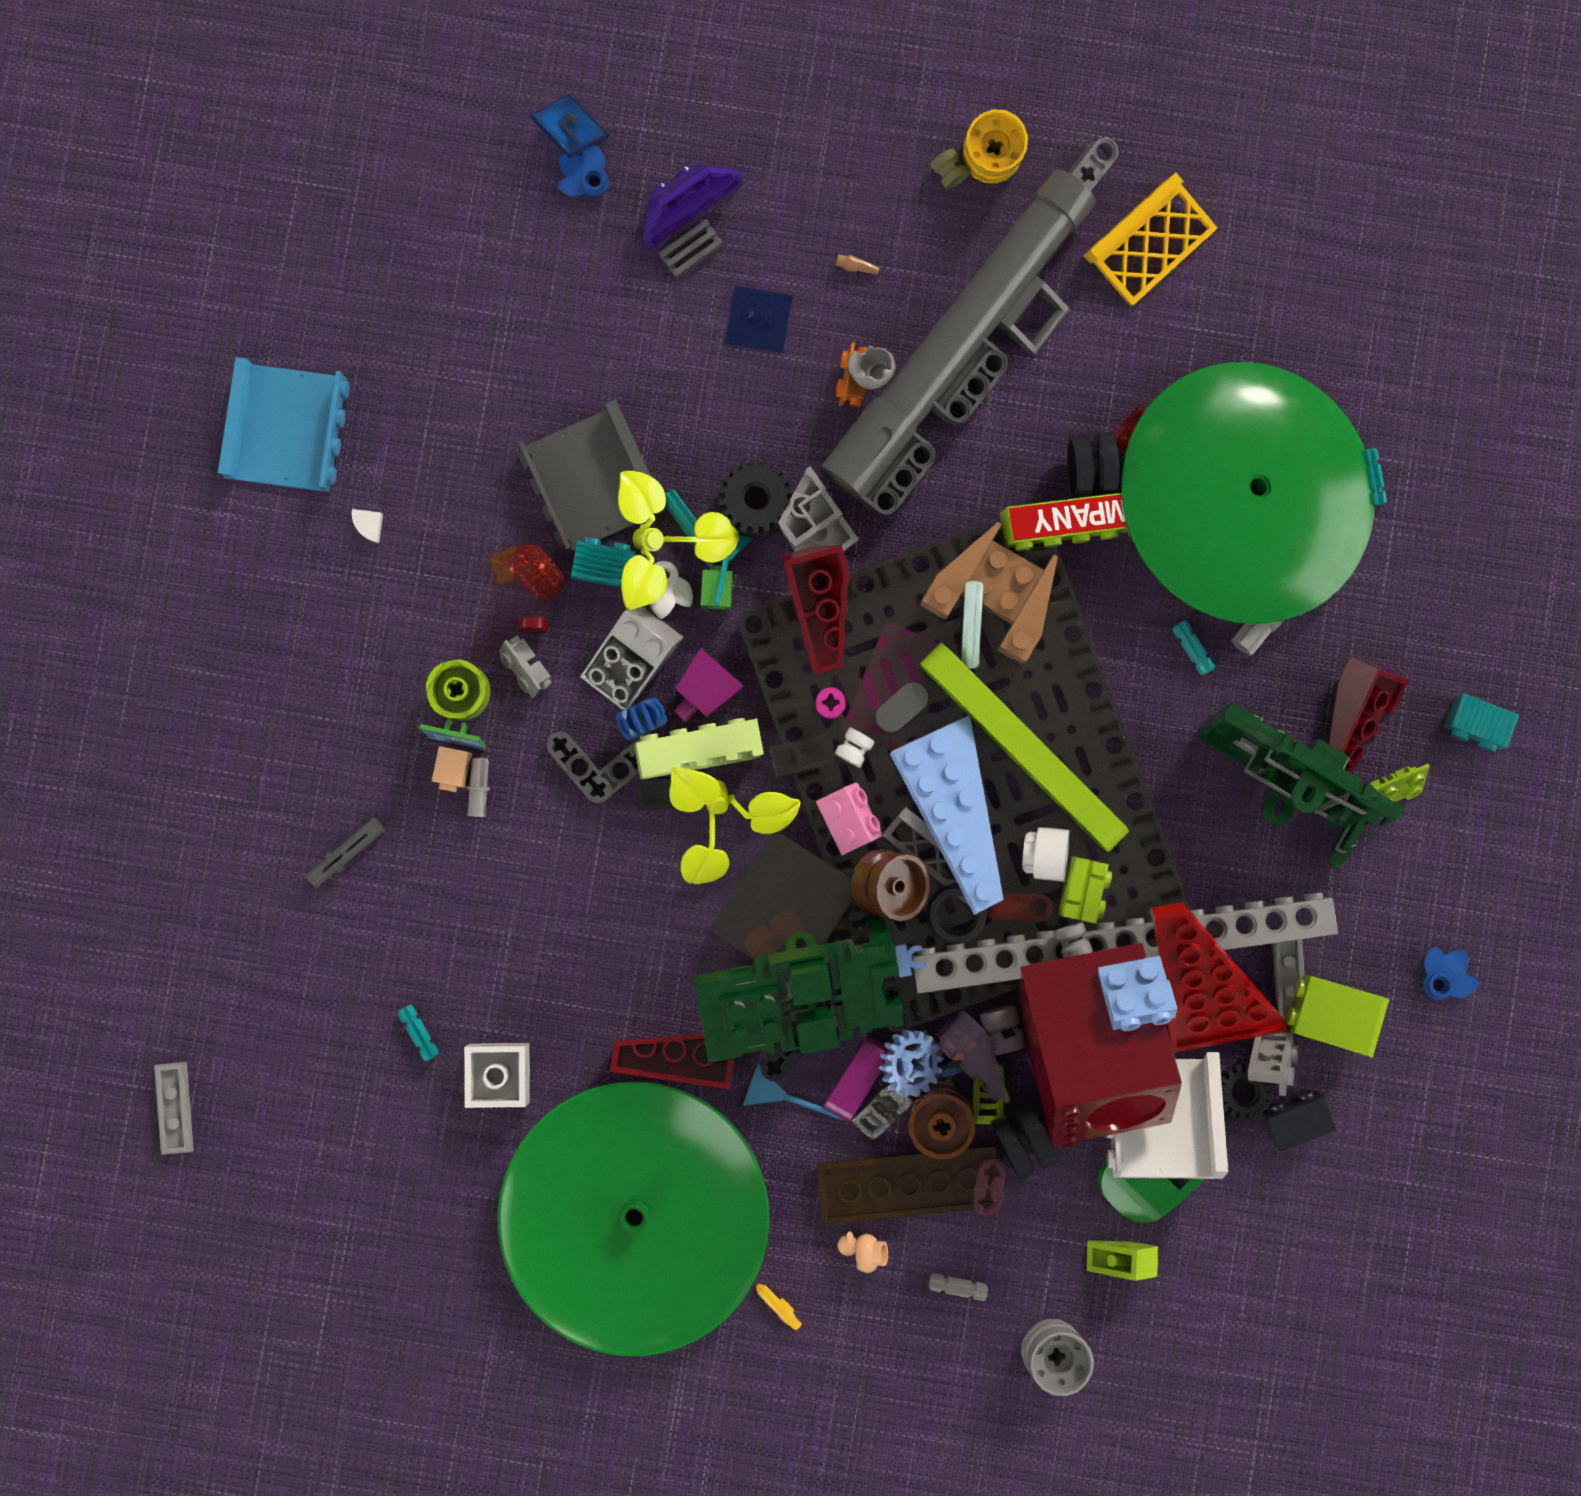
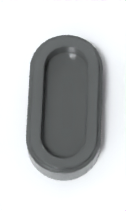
(901, 707)

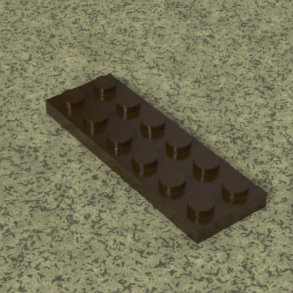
(901, 1185)

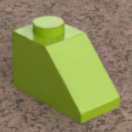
(1122, 1259)

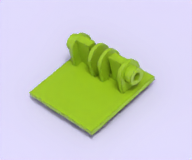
(1403, 783)

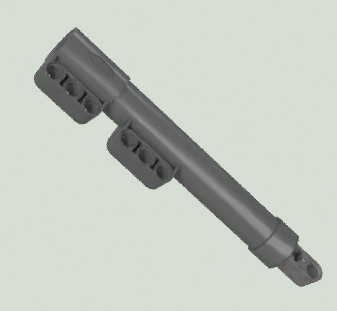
(958, 346)

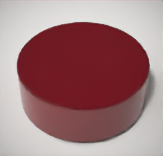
(533, 624)

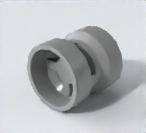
(1075, 947)

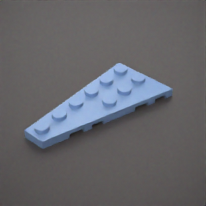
(950, 795)

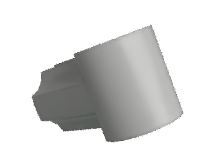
(1252, 636)

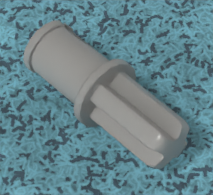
(478, 787)

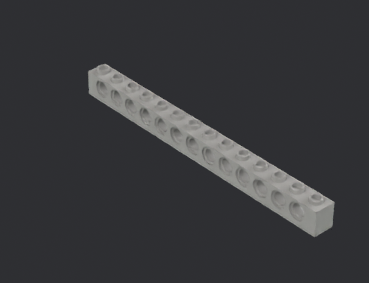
(1319, 922)

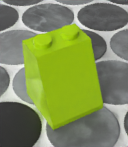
(1337, 1014)

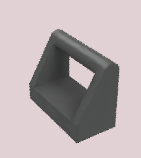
(1007, 324)

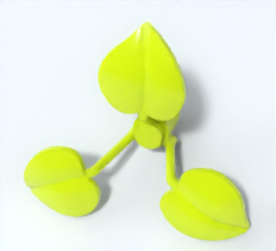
(638, 500)
(693, 789)

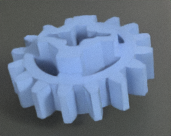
(911, 1063)

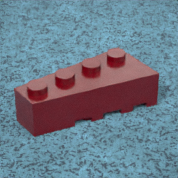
(673, 1060)

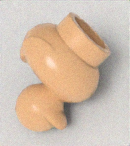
(867, 1249)

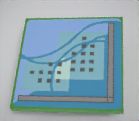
(453, 737)

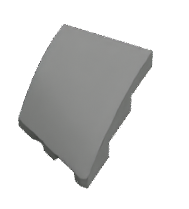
(814, 518)

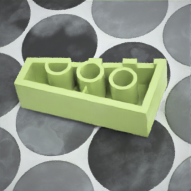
(699, 749)

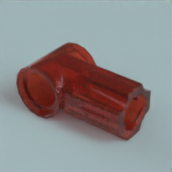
(1016, 907)

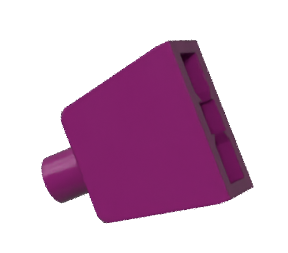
(705, 687)

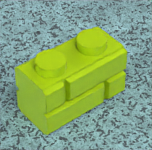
(1084, 890)

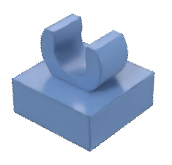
(905, 961)

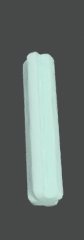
(972, 624)

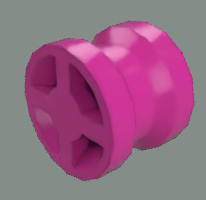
(830, 708)

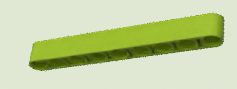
(1024, 747)

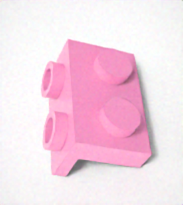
(849, 818)

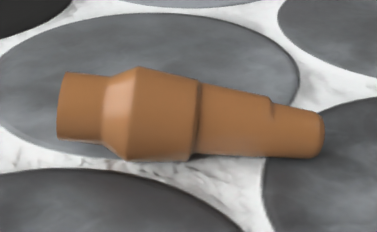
(855, 264)

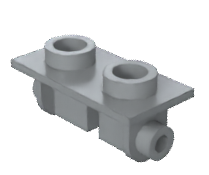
(516, 655)

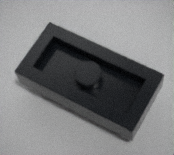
(653, 794)

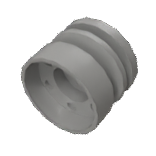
(1071, 1365)

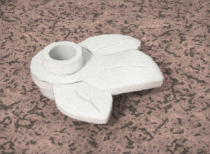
(677, 592)

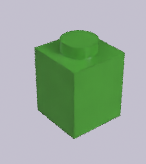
(709, 587)

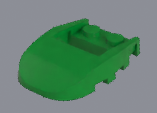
(1143, 1198)

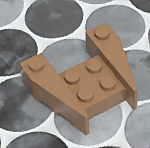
(1011, 591)

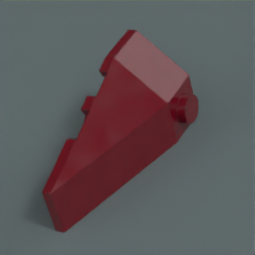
(819, 592)
(1360, 704)

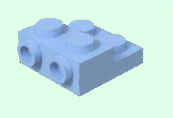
(1137, 993)

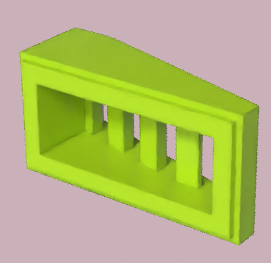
(976, 1095)

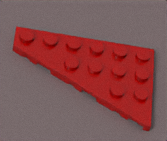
(1209, 989)

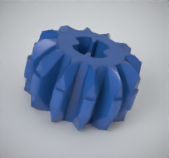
(641, 718)

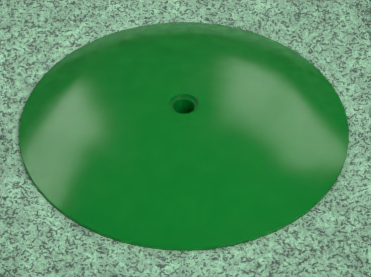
(1194, 503)
(622, 1281)

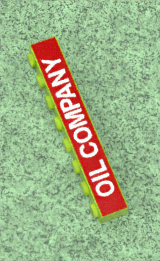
(1063, 520)

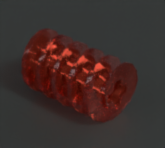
(537, 571)

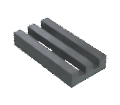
(682, 241)

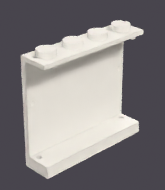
(1189, 1145)

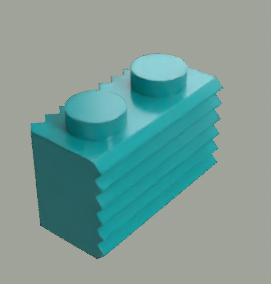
(600, 562)
(1481, 722)

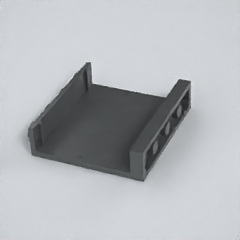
(581, 475)

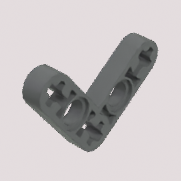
(604, 775)

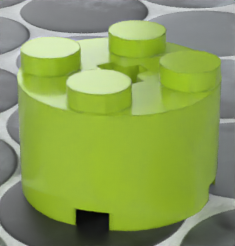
(441, 693)

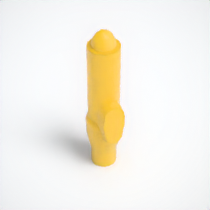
(779, 1306)

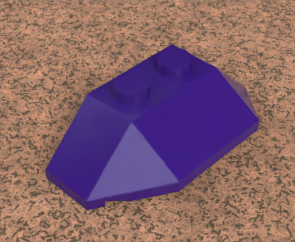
(686, 198)

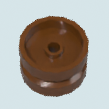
(890, 884)
(946, 1139)

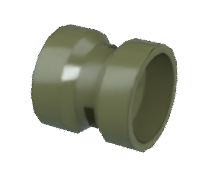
(950, 169)

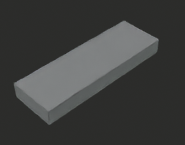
(1287, 969)
(173, 1108)

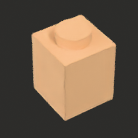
(451, 768)

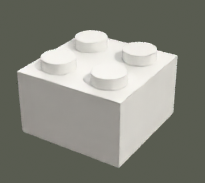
(497, 1075)

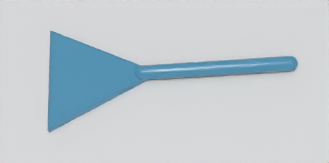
(765, 1091)

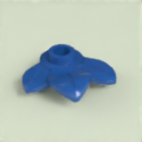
(581, 170)
(1451, 973)

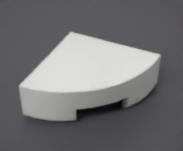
(368, 524)

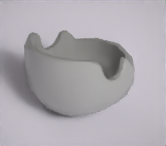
(872, 368)

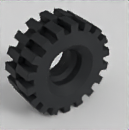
(739, 482)

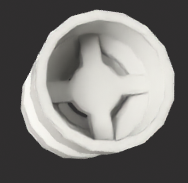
(850, 753)

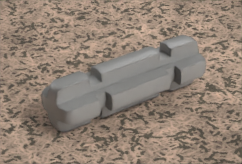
(958, 1287)

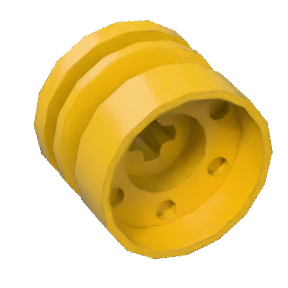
(1001, 131)

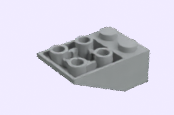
(631, 656)

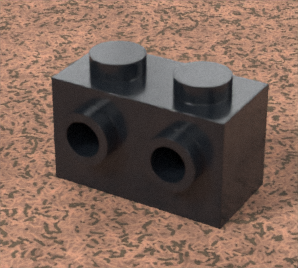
(1298, 1119)

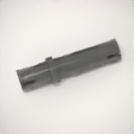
(318, 875)

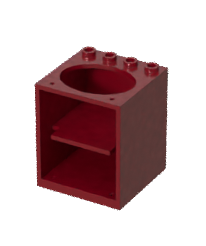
(1085, 1071)

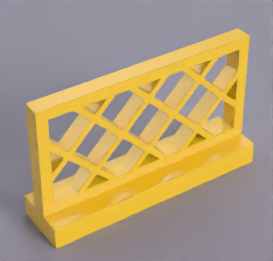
(1133, 222)

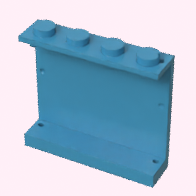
(283, 426)

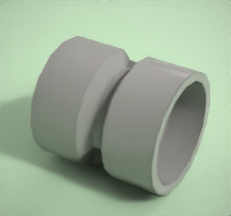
(1000, 1019)

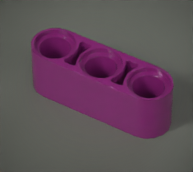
(856, 1079)

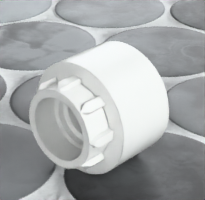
(1046, 853)

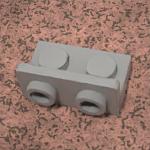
(1273, 1059)

